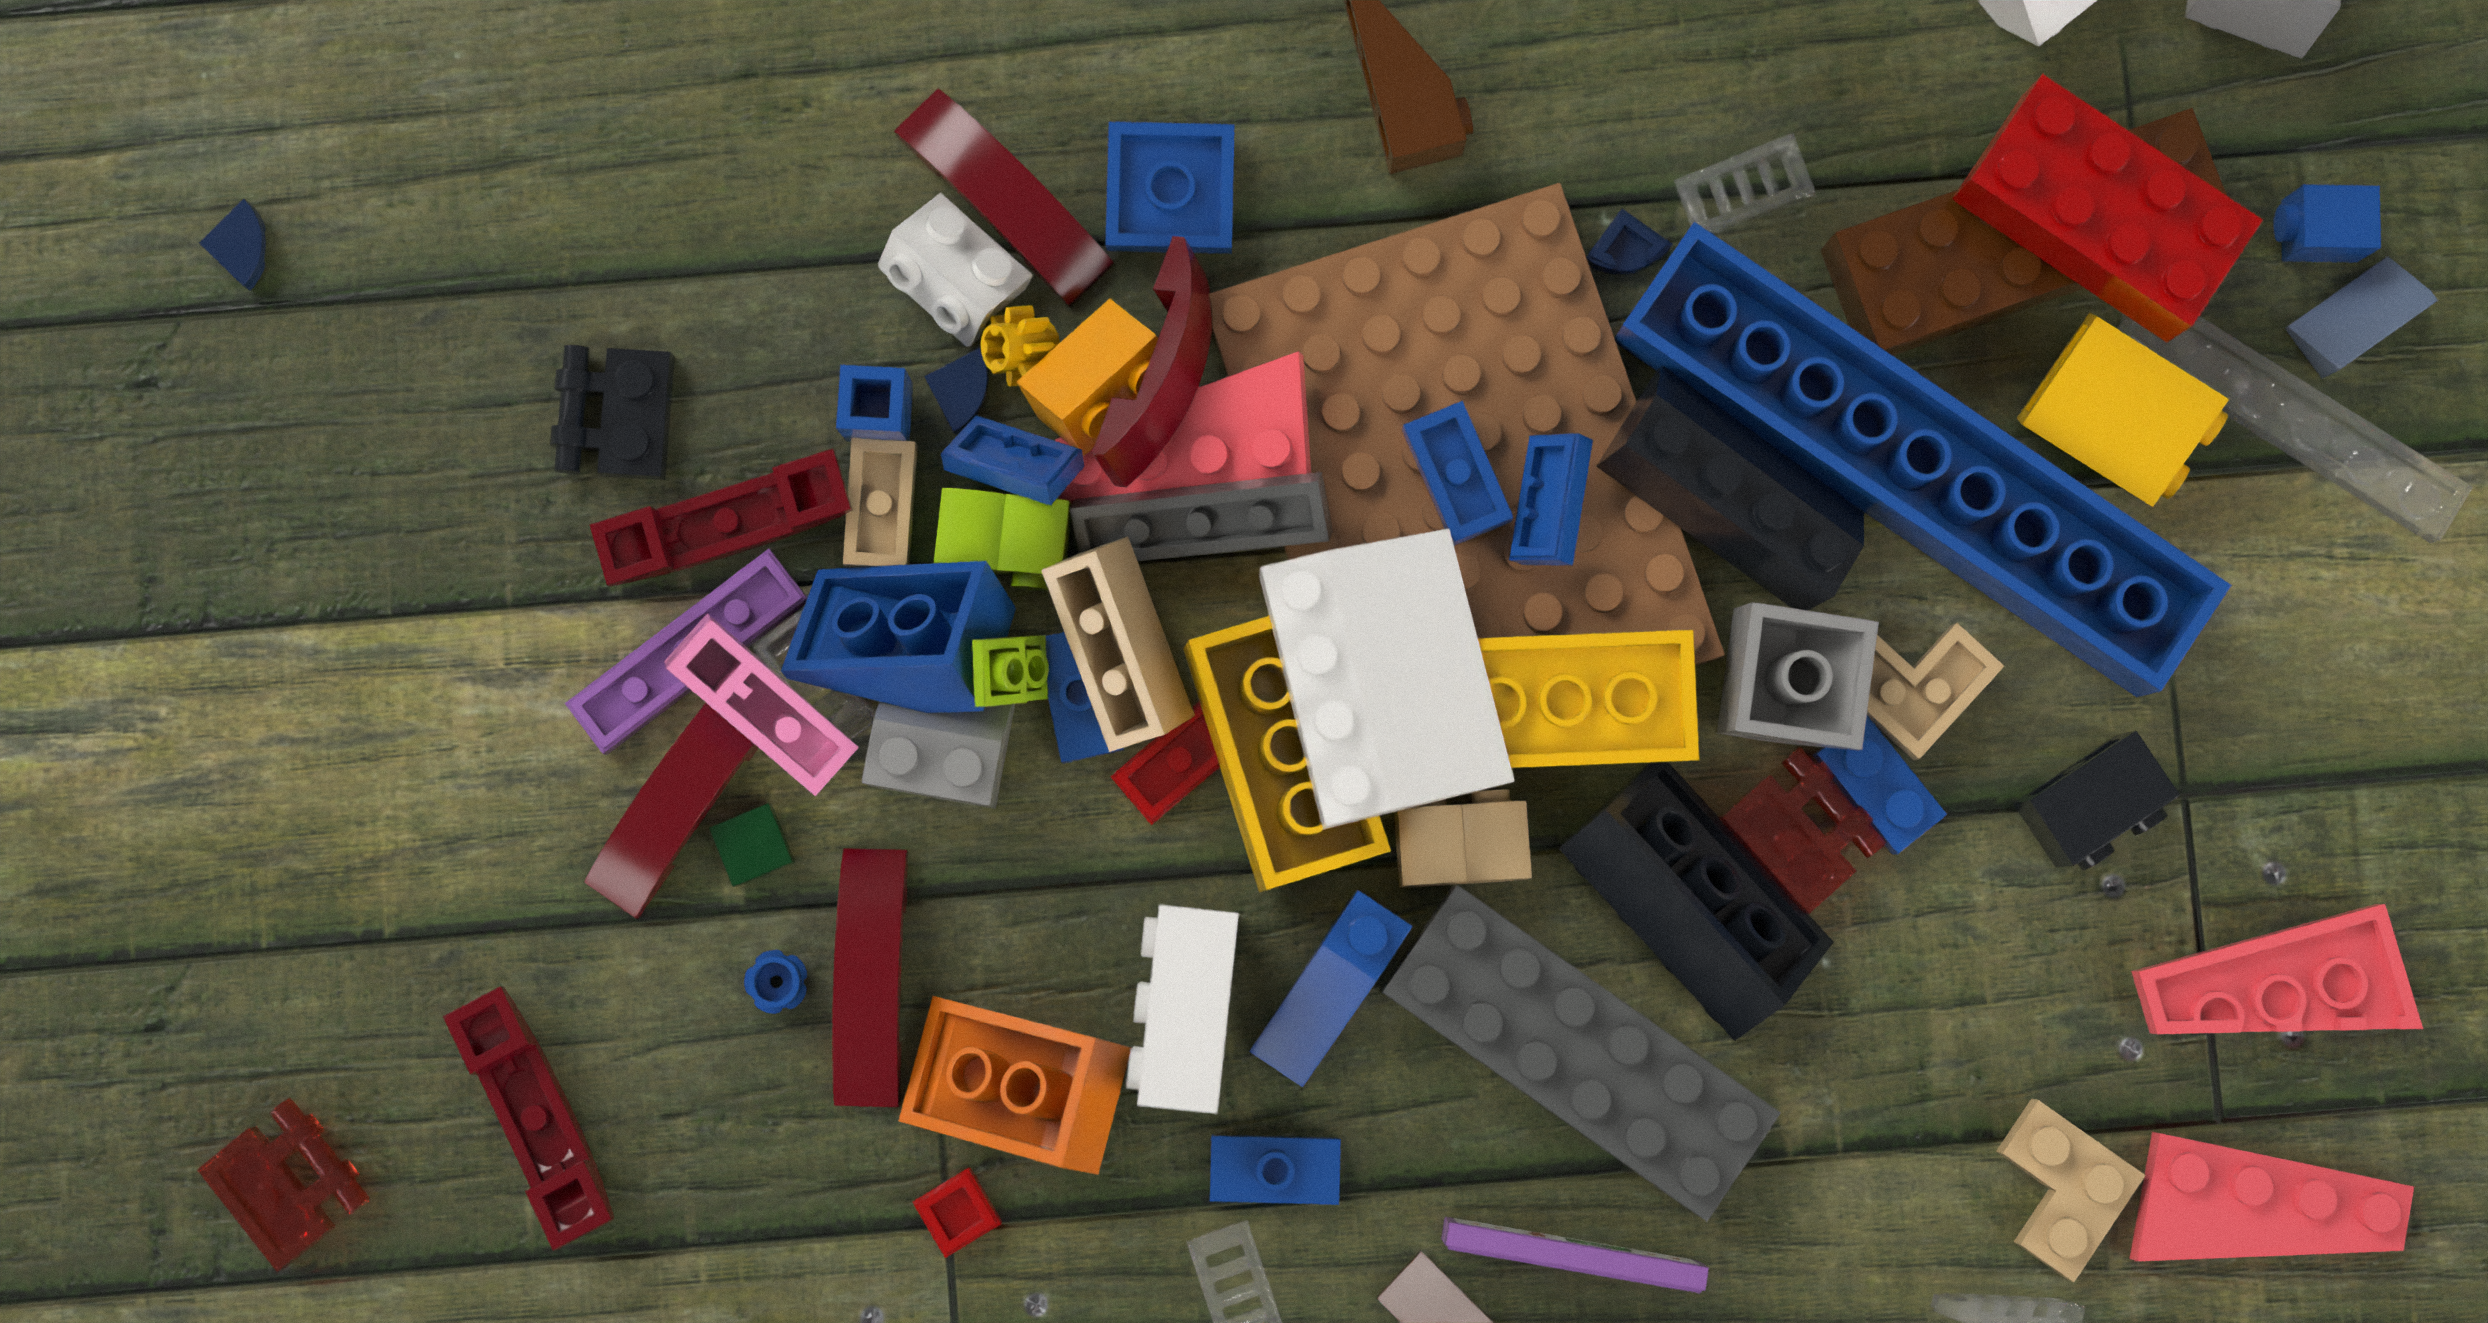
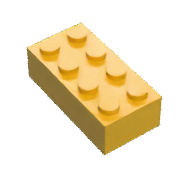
(1264, 761)

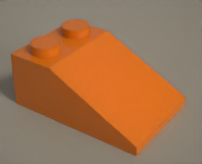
(1015, 1085)

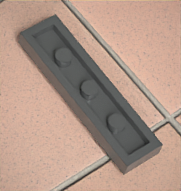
(1208, 517)

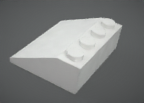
(1385, 676)

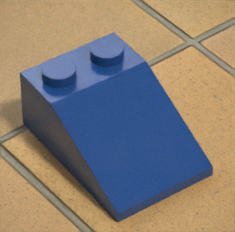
(899, 632)

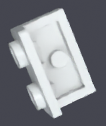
(952, 268)

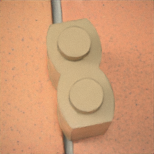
(1463, 842)

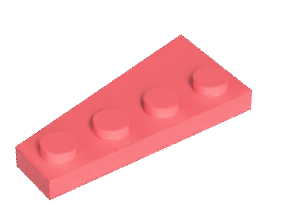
(1231, 433)
(2300, 978)
(2246, 1204)

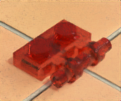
(1789, 842)
(270, 1198)

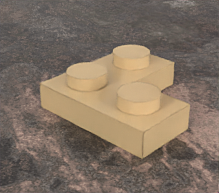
(1923, 700)
(2084, 1185)

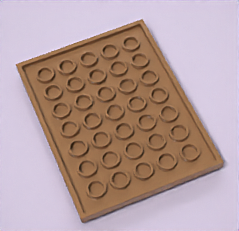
(1512, 326)

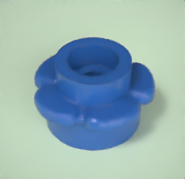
(759, 986)

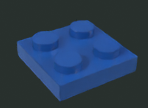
(1169, 184)

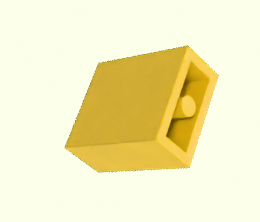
(2124, 411)

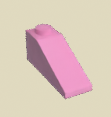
(760, 704)

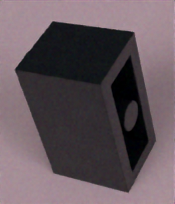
(2097, 801)

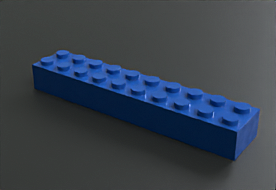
(1924, 464)

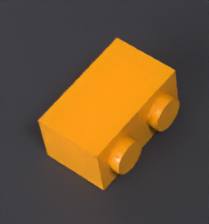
(1088, 369)

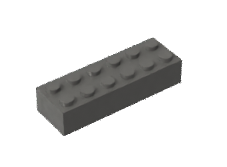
(1580, 1052)

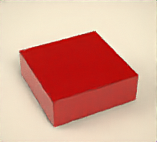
(957, 1212)

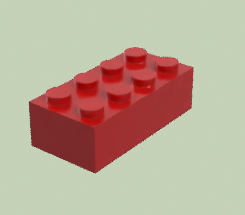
(2107, 209)

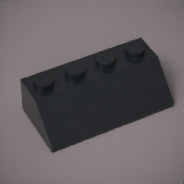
(1735, 493)
(1697, 898)

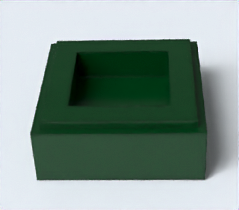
(752, 845)

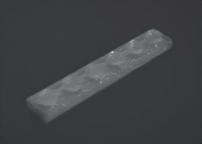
(2315, 428)

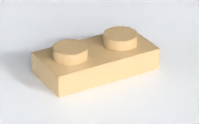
(882, 503)

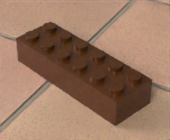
(1948, 271)

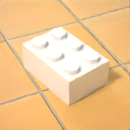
(1183, 1008)

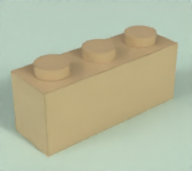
(1118, 644)

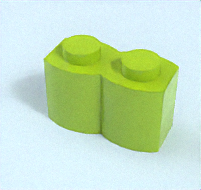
(1005, 530)

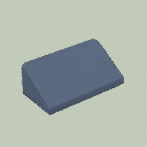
(2359, 316)

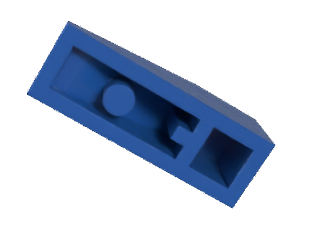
(1330, 988)

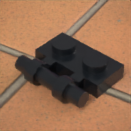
(633, 412)

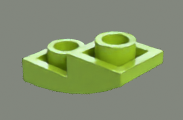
(1010, 670)

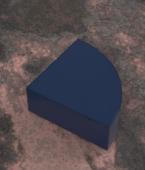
(239, 243)
(1627, 246)
(960, 388)

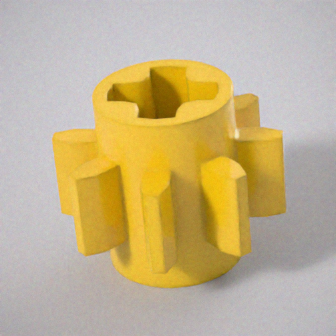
(1017, 342)

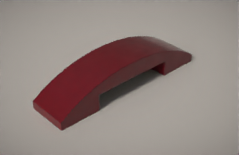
(1005, 195)
(1141, 428)
(722, 521)
(668, 811)
(868, 977)
(533, 1115)

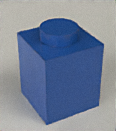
(2329, 223)
(874, 403)

